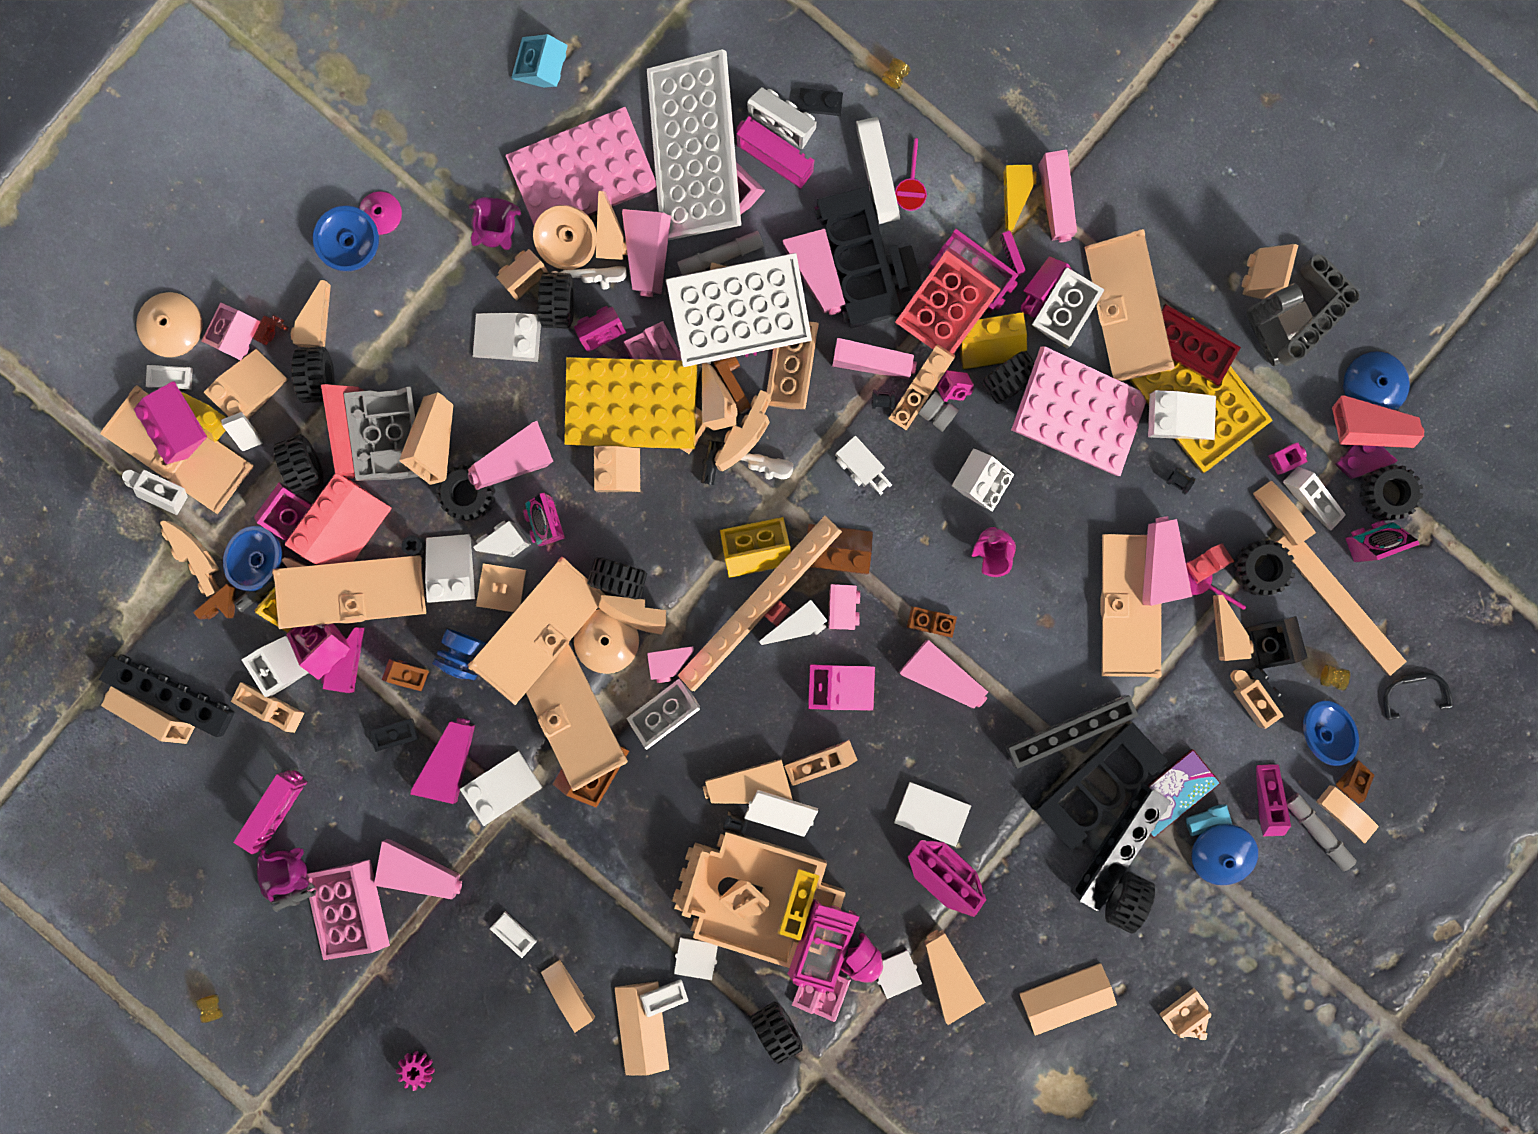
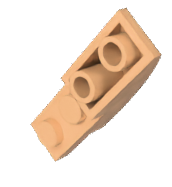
(922, 387)
(742, 440)
(188, 548)

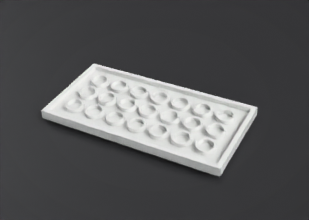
(694, 144)

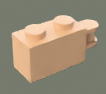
(1255, 699)

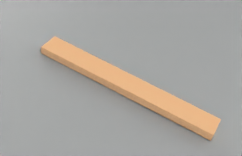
(1344, 607)

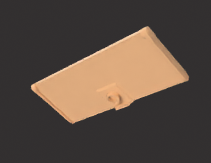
(1129, 307)
(207, 475)
(349, 591)
(1128, 627)
(537, 631)
(574, 721)

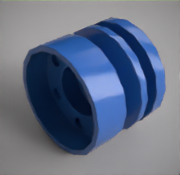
(460, 653)

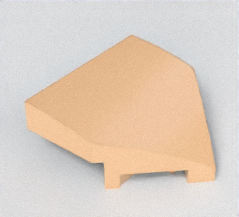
(1188, 1016)

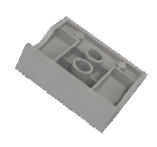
(378, 432)

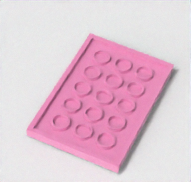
(582, 162)
(1079, 411)

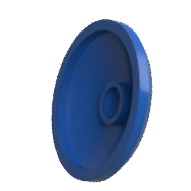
(336, 228)
(1363, 377)
(244, 555)
(1331, 733)
(1220, 845)

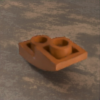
(931, 622)

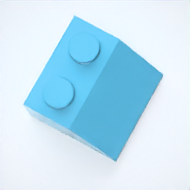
(540, 60)

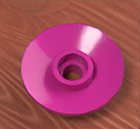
(391, 211)

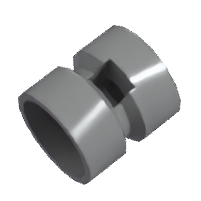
(938, 411)

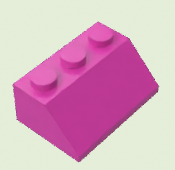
(170, 423)

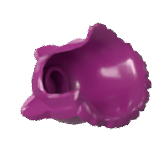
(493, 222)
(281, 872)

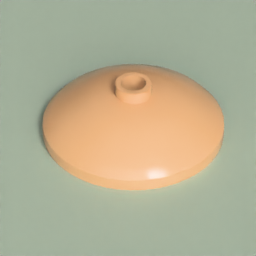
(555, 244)
(182, 325)
(606, 658)

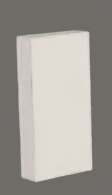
(162, 375)
(241, 431)
(513, 934)
(663, 998)

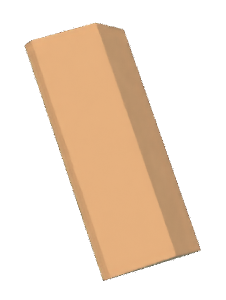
(791, 373)
(1068, 999)
(641, 1036)

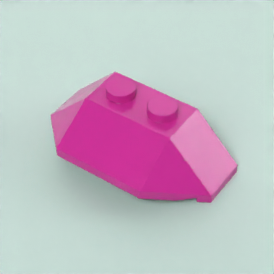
(947, 877)

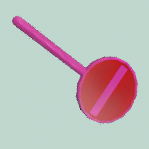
(911, 192)

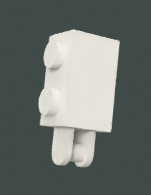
(862, 465)
(156, 490)

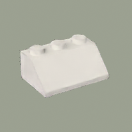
(781, 117)
(1067, 308)
(663, 713)

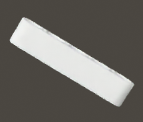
(877, 170)

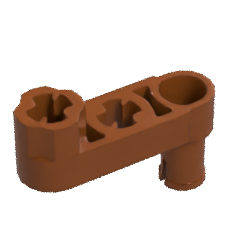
(724, 368)

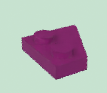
(1364, 459)

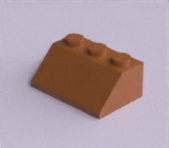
(847, 553)
(591, 792)

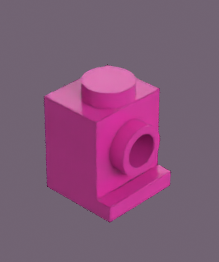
(955, 385)
(1280, 463)

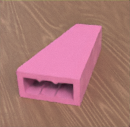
(1058, 195)
(646, 248)
(817, 269)
(873, 359)
(513, 458)
(1165, 564)
(938, 672)
(412, 872)

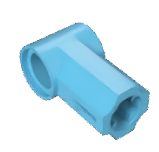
(1203, 821)

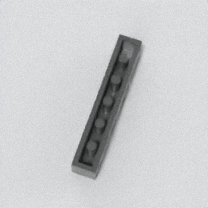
(1071, 731)

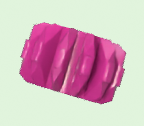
(415, 1079)

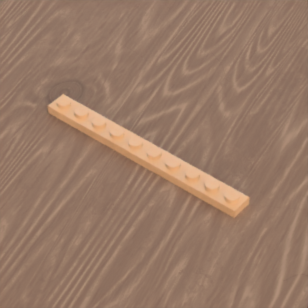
(759, 603)

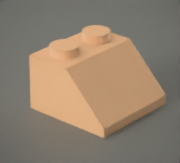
(521, 274)
(616, 469)

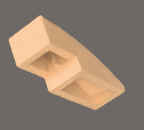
(1284, 513)
(634, 613)
(267, 708)
(1347, 813)
(567, 996)

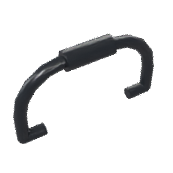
(1415, 678)

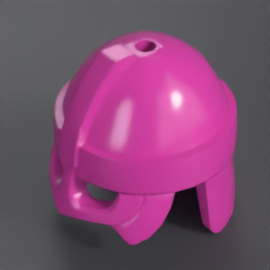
(997, 552)
(863, 962)

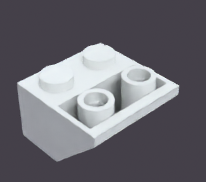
(983, 479)
(505, 541)
(274, 666)

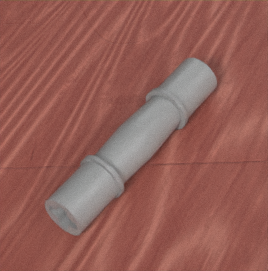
(721, 253)
(1320, 832)

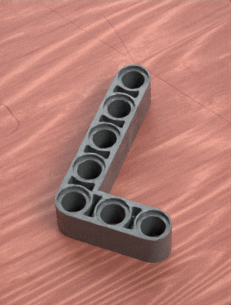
(1333, 294)
(1266, 323)

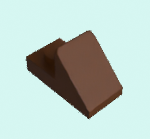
(220, 600)
(405, 674)
(1356, 782)

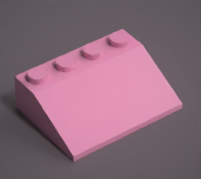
(347, 910)

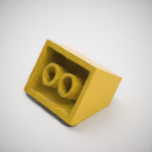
(993, 341)
(755, 546)

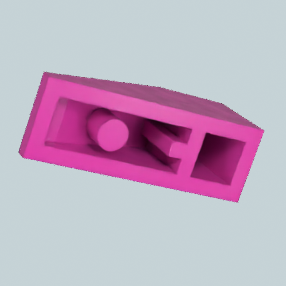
(344, 672)
(1272, 801)

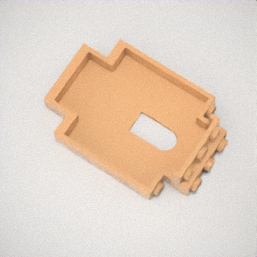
(761, 865)

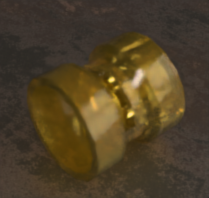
(896, 73)
(1335, 677)
(209, 1008)

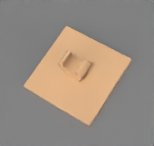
(500, 588)

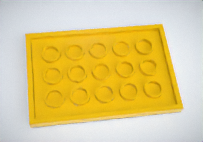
(630, 403)
(1236, 411)

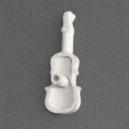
(604, 275)
(772, 467)

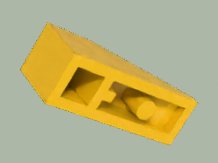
(1017, 187)
(207, 417)
(798, 905)

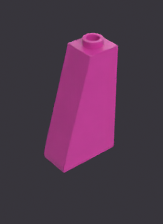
(446, 766)

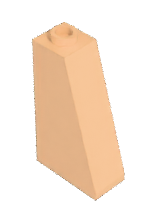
(429, 439)
(147, 718)
(743, 784)
(952, 981)

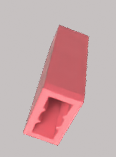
(1375, 425)

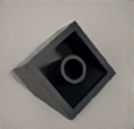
(1277, 643)

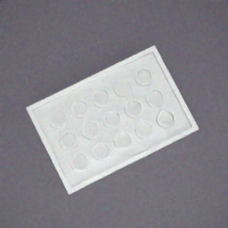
(739, 309)

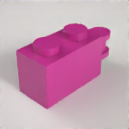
(1042, 285)

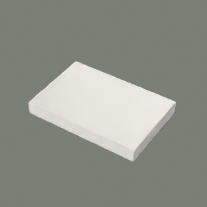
(932, 814)

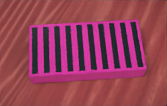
(1012, 252)

